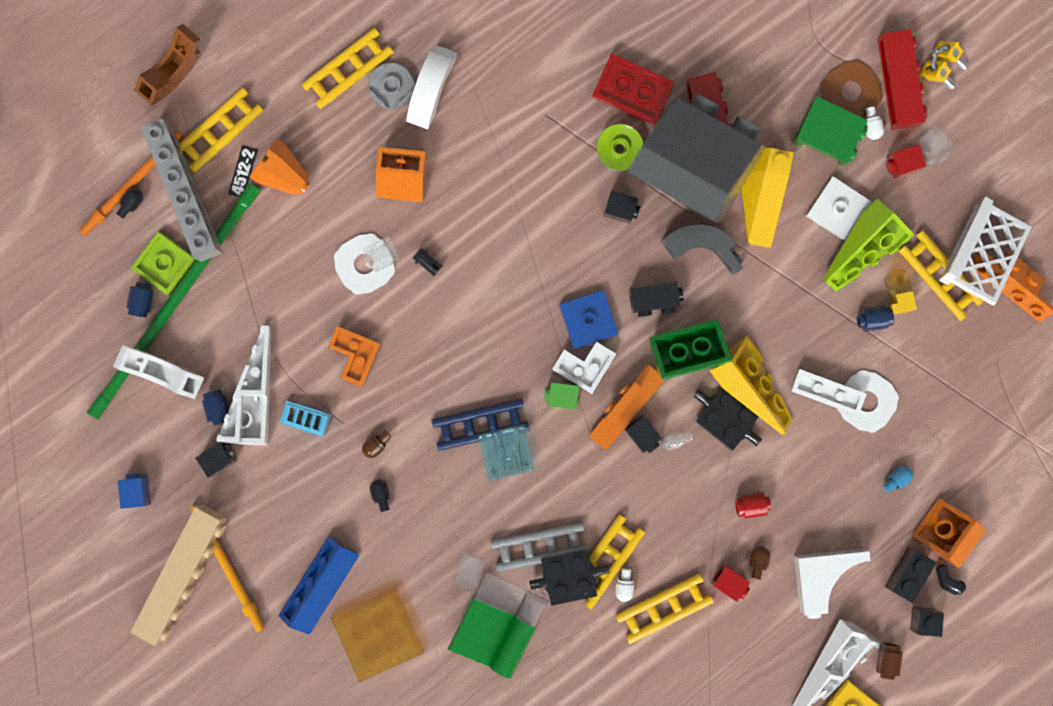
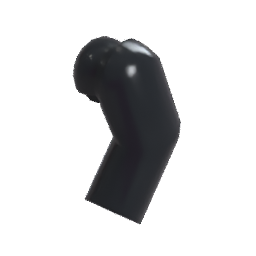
(947, 583)

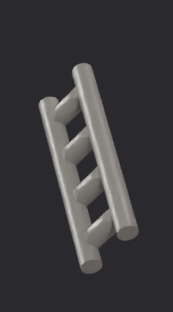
(527, 538)

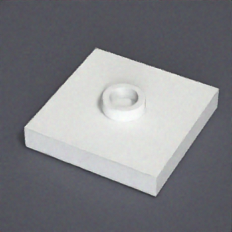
(838, 208)

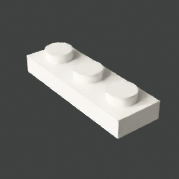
(828, 392)

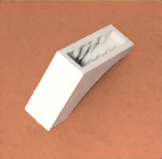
(819, 573)

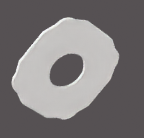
(344, 266)
(886, 405)

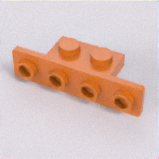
(1020, 286)
(627, 407)

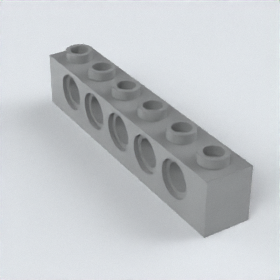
(182, 190)

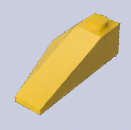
(764, 195)
(751, 386)

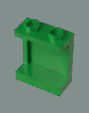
(831, 130)

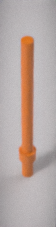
(98, 216)

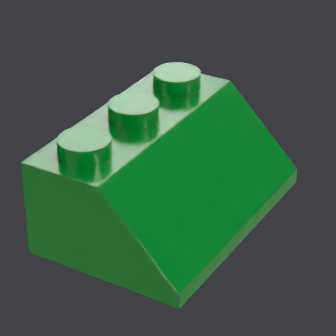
(689, 349)

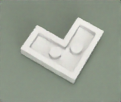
(588, 372)

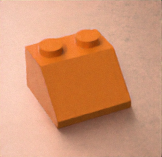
(949, 532)

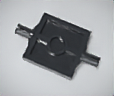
(726, 419)
(569, 577)

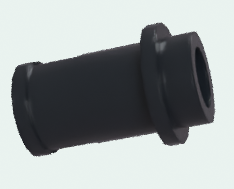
(427, 262)

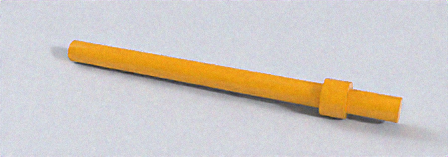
(249, 608)

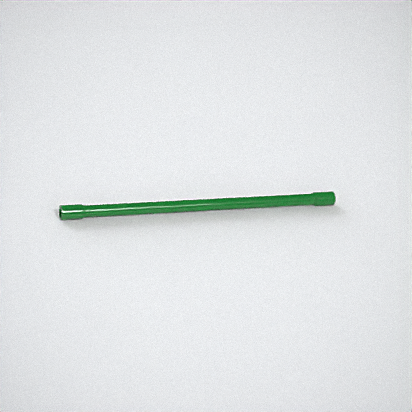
(243, 203)

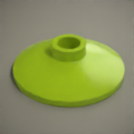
(619, 135)

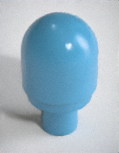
(898, 479)

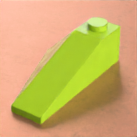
(872, 237)

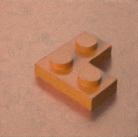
(360, 352)

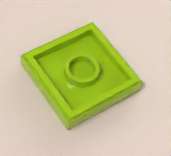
(163, 263)

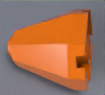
(281, 170)

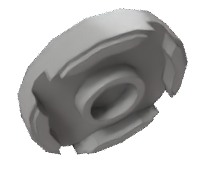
(391, 85)

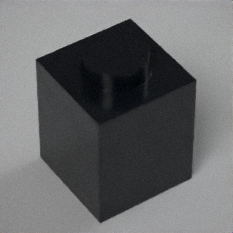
(621, 207)
(643, 435)
(216, 459)
(927, 621)

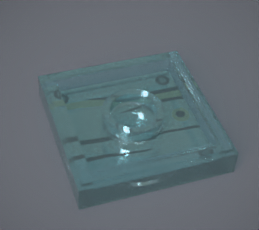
(506, 452)

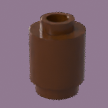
(889, 661)

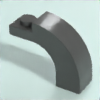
(704, 237)

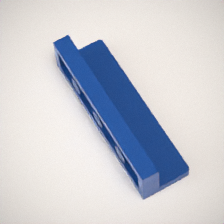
(318, 586)

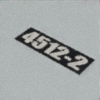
(242, 171)

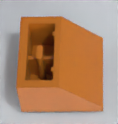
(400, 174)

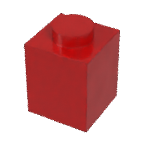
(905, 161)
(731, 583)

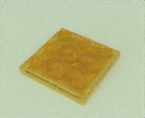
(377, 634)

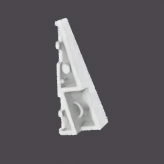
(249, 412)
(840, 655)

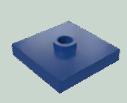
(588, 319)

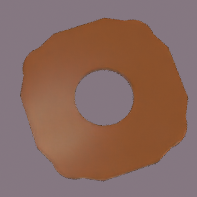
(858, 73)

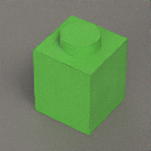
(561, 395)

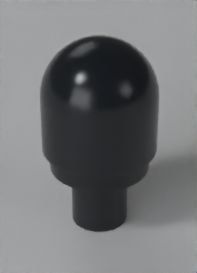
(129, 202)
(380, 494)

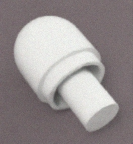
(874, 124)
(625, 586)

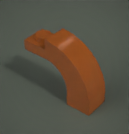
(171, 69)

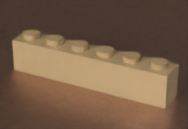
(179, 575)

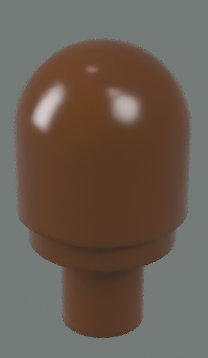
(375, 445)
(760, 561)

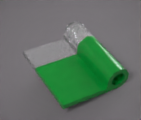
(499, 624)

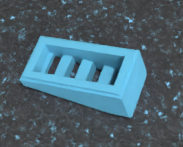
(324, 421)

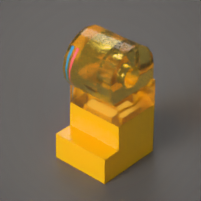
(901, 291)

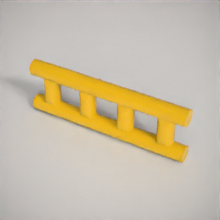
(348, 53)
(233, 129)
(926, 274)
(620, 557)
(658, 622)

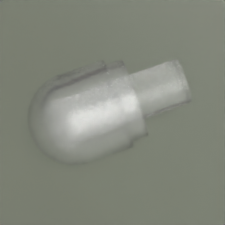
(675, 440)

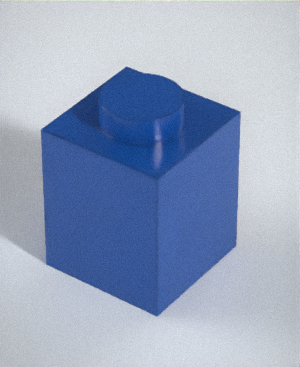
(134, 491)

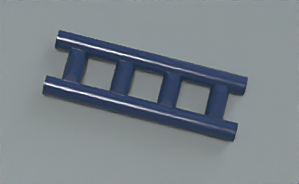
(467, 416)

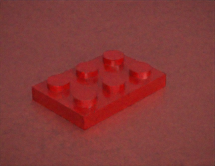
(633, 89)

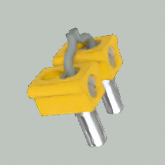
(938, 70)

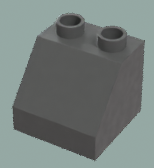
(699, 157)

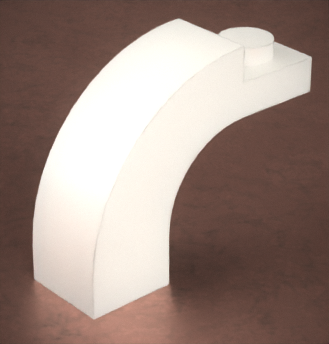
(429, 86)
(159, 371)

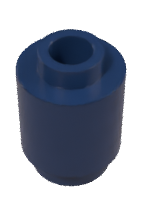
(140, 299)
(875, 318)
(215, 407)

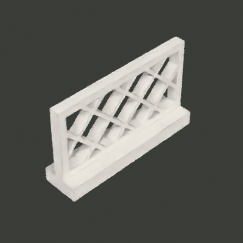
(966, 246)

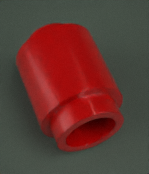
(752, 505)

